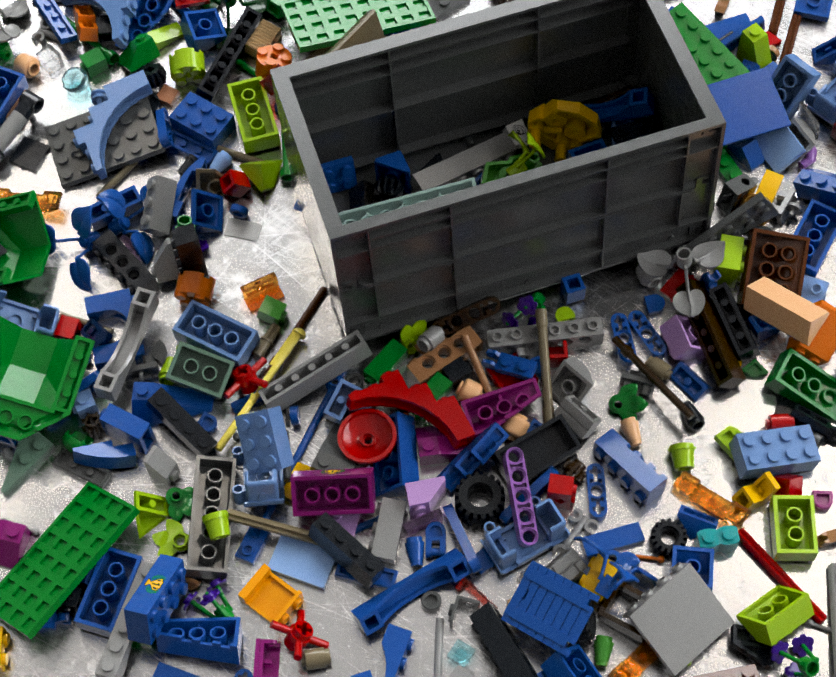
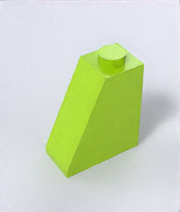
(754, 46)

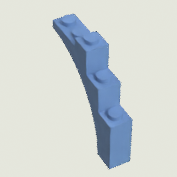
(119, 14)
(118, 99)

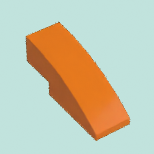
(85, 23)

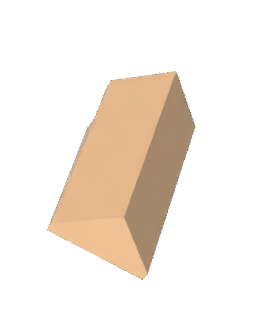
(784, 310)

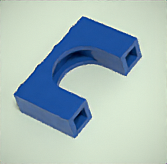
(107, 306)

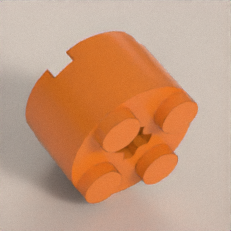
(270, 56)
(194, 286)

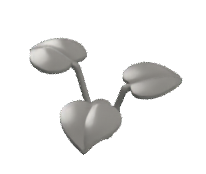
(13, 11)
(656, 263)

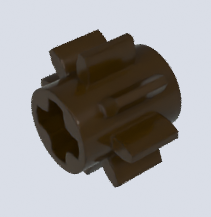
(88, 421)
(575, 469)

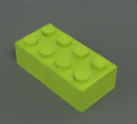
(253, 115)

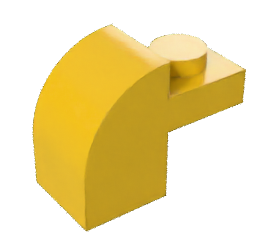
(758, 493)

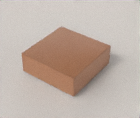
(168, 95)

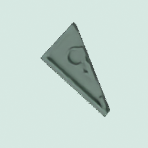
(26, 457)

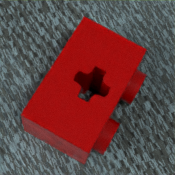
(562, 490)

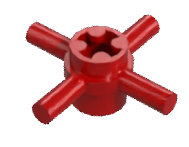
(246, 379)
(298, 635)

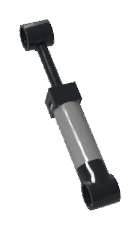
(28, 106)

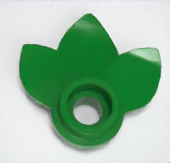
(630, 402)
(181, 506)

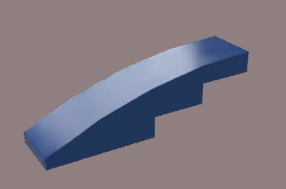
(473, 455)

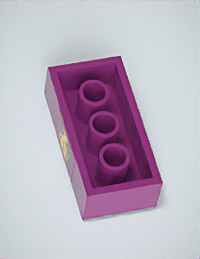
(333, 491)

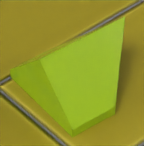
(262, 173)
(152, 511)

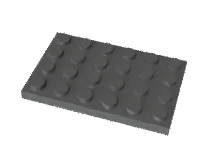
(130, 141)

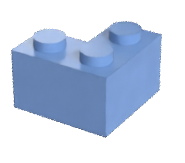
(336, 407)

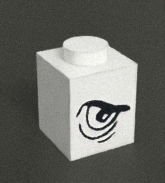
(520, 128)

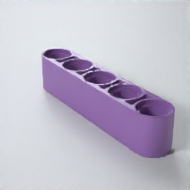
(521, 487)

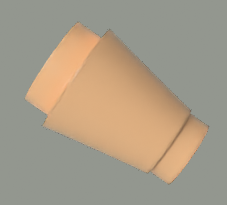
(631, 430)

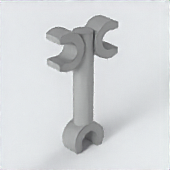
(45, 31)
(580, 523)

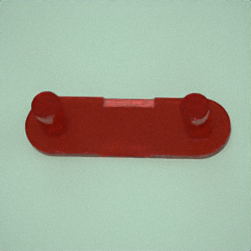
(465, 581)

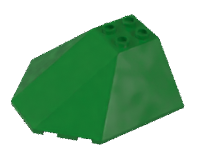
(24, 238)
(38, 378)

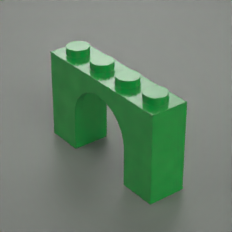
(391, 359)

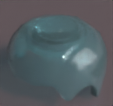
(75, 80)

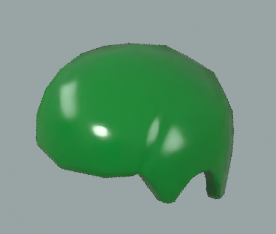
(76, 439)

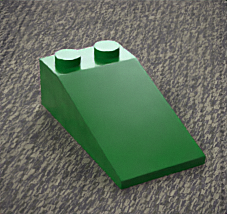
(804, 383)

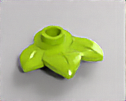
(410, 335)
(169, 539)

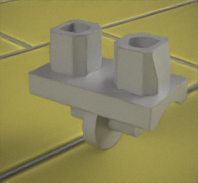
(789, 205)

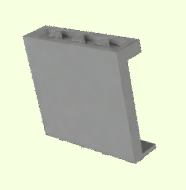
(679, 617)

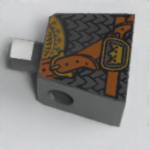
(735, 191)

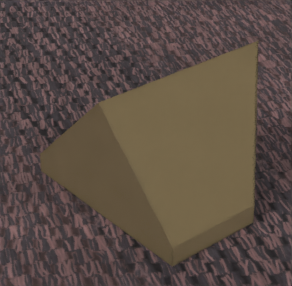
(208, 181)

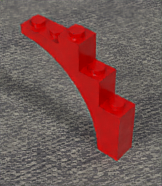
(419, 400)

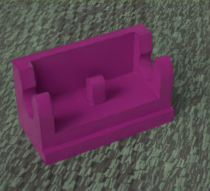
(266, 658)

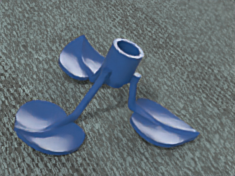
(114, 204)
(81, 223)
(608, 584)

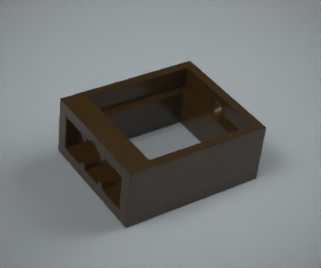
(614, 622)

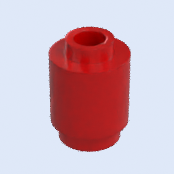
(779, 421)

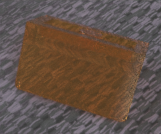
(256, 291)

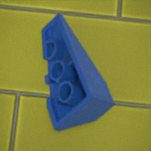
(147, 16)
(192, 401)

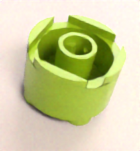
(187, 66)

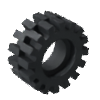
(667, 526)

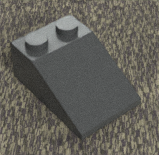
(330, 455)

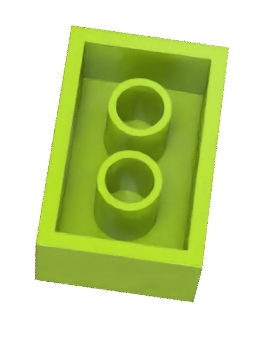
(793, 528)

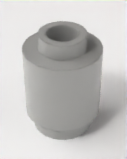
(430, 338)

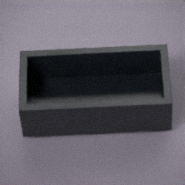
(541, 448)

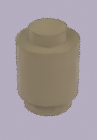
(659, 368)
(316, 658)

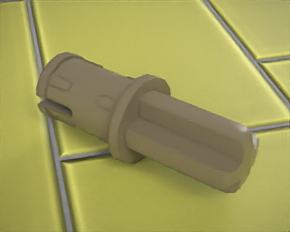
(266, 341)

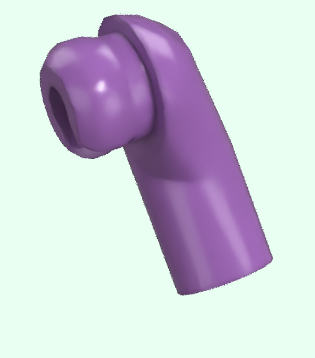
(809, 160)

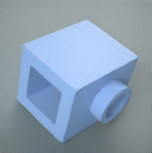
(85, 404)

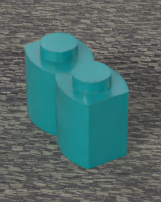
(721, 540)

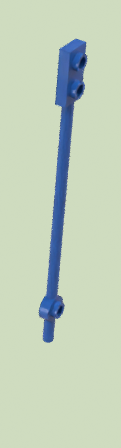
(256, 538)

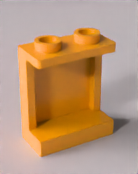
(270, 596)

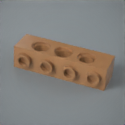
(420, 374)

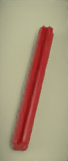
(775, 570)

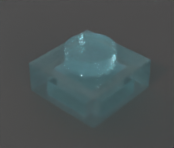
(461, 653)

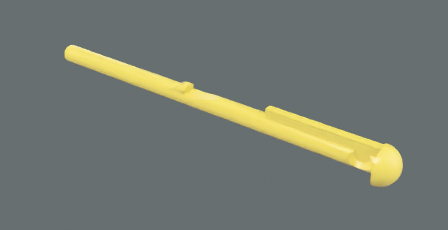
(276, 363)

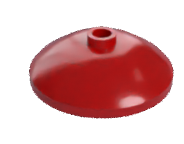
(365, 426)

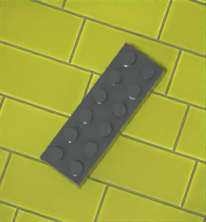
(211, 493)

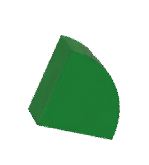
(754, 370)

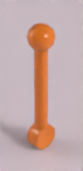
(660, 559)

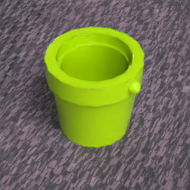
(682, 456)
(217, 524)

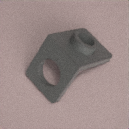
(460, 600)

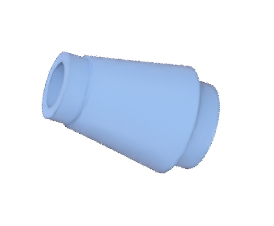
(221, 161)

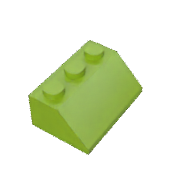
(776, 614)

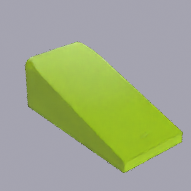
(166, 35)

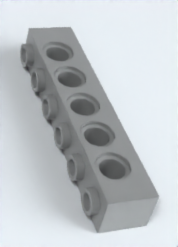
(576, 332)

